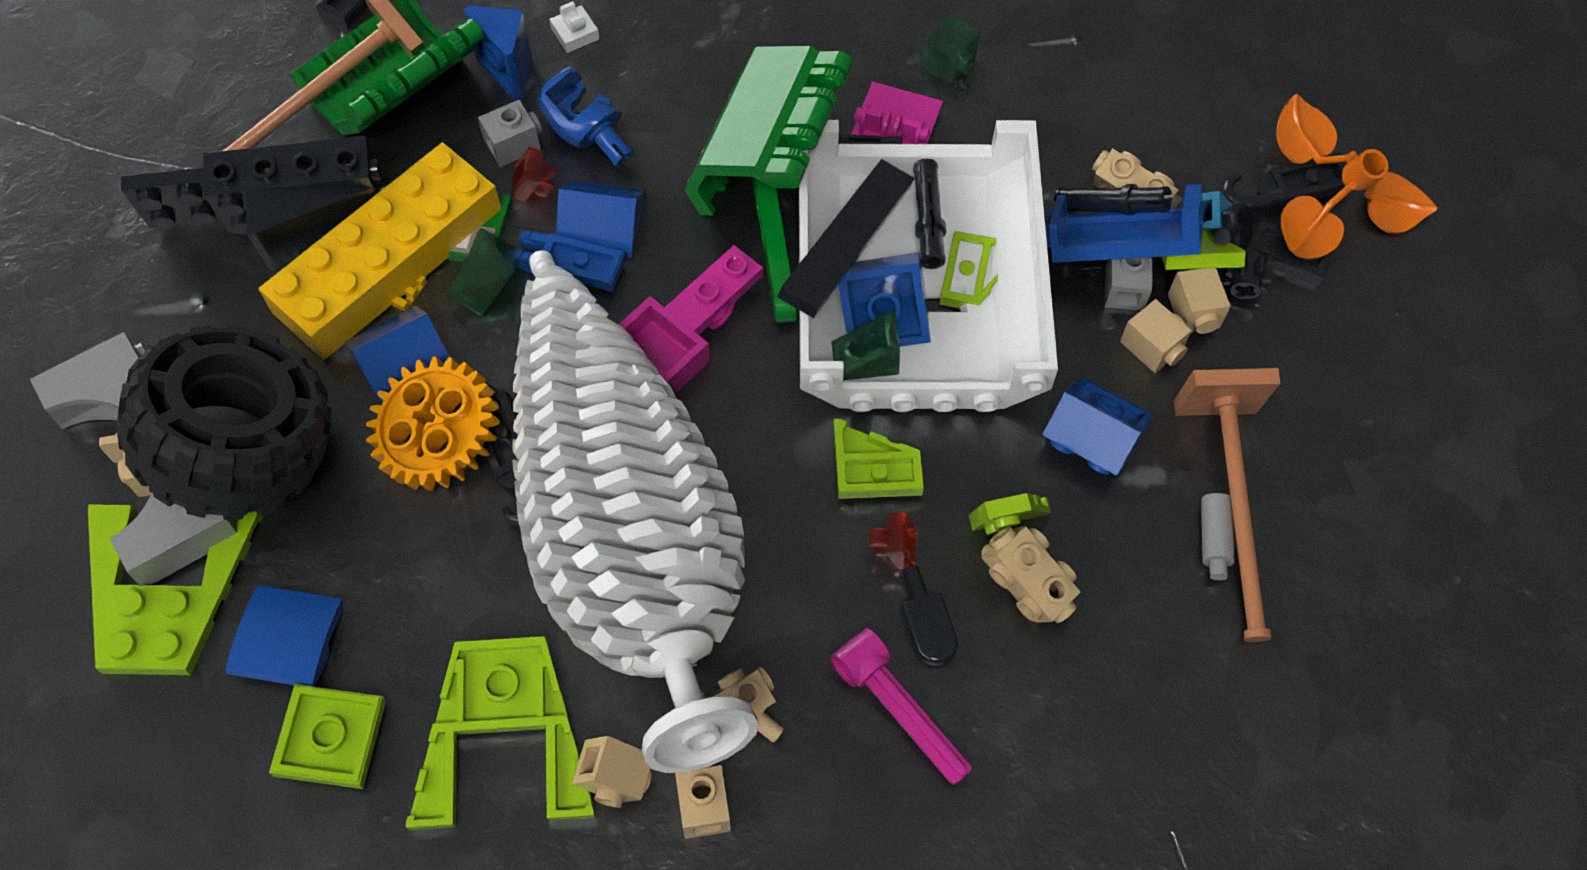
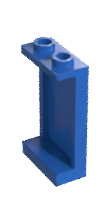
(1126, 236)

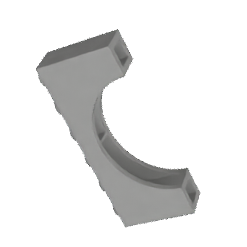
(161, 535)

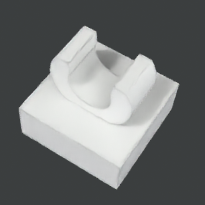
(573, 27)

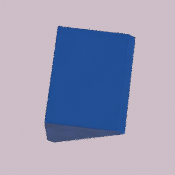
(504, 48)
(600, 214)
(396, 345)

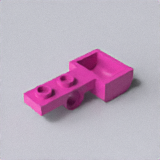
(672, 332)

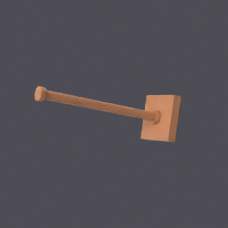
(390, 28)
(1228, 394)

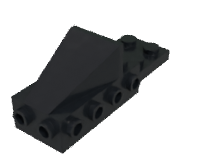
(280, 211)

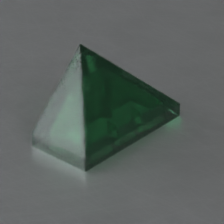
(483, 272)
(869, 349)

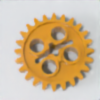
(432, 423)

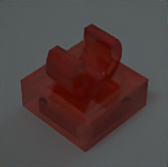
(529, 174)
(896, 541)

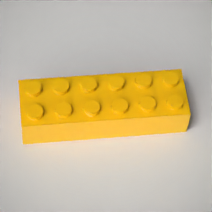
(380, 250)

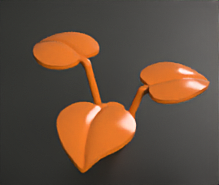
(1309, 226)

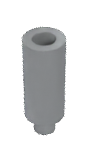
(1217, 534)

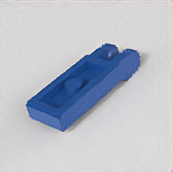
(587, 262)

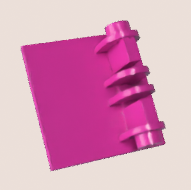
(897, 113)

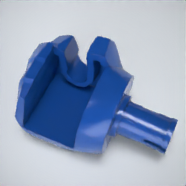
(590, 126)

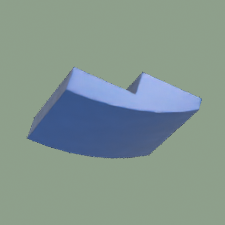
(284, 636)

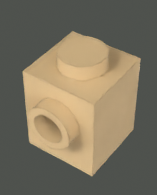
(1199, 299)
(1156, 336)
(612, 771)
(703, 802)

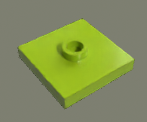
(328, 736)

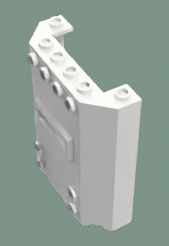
(976, 356)

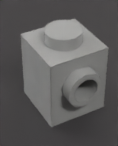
(510, 132)
(1128, 283)

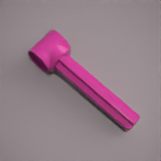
(864, 663)

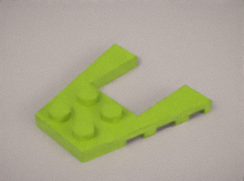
(155, 625)
(499, 689)

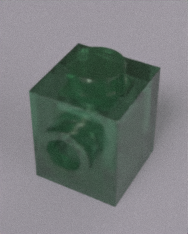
(951, 49)

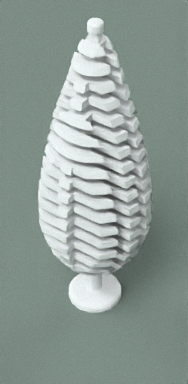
(625, 514)

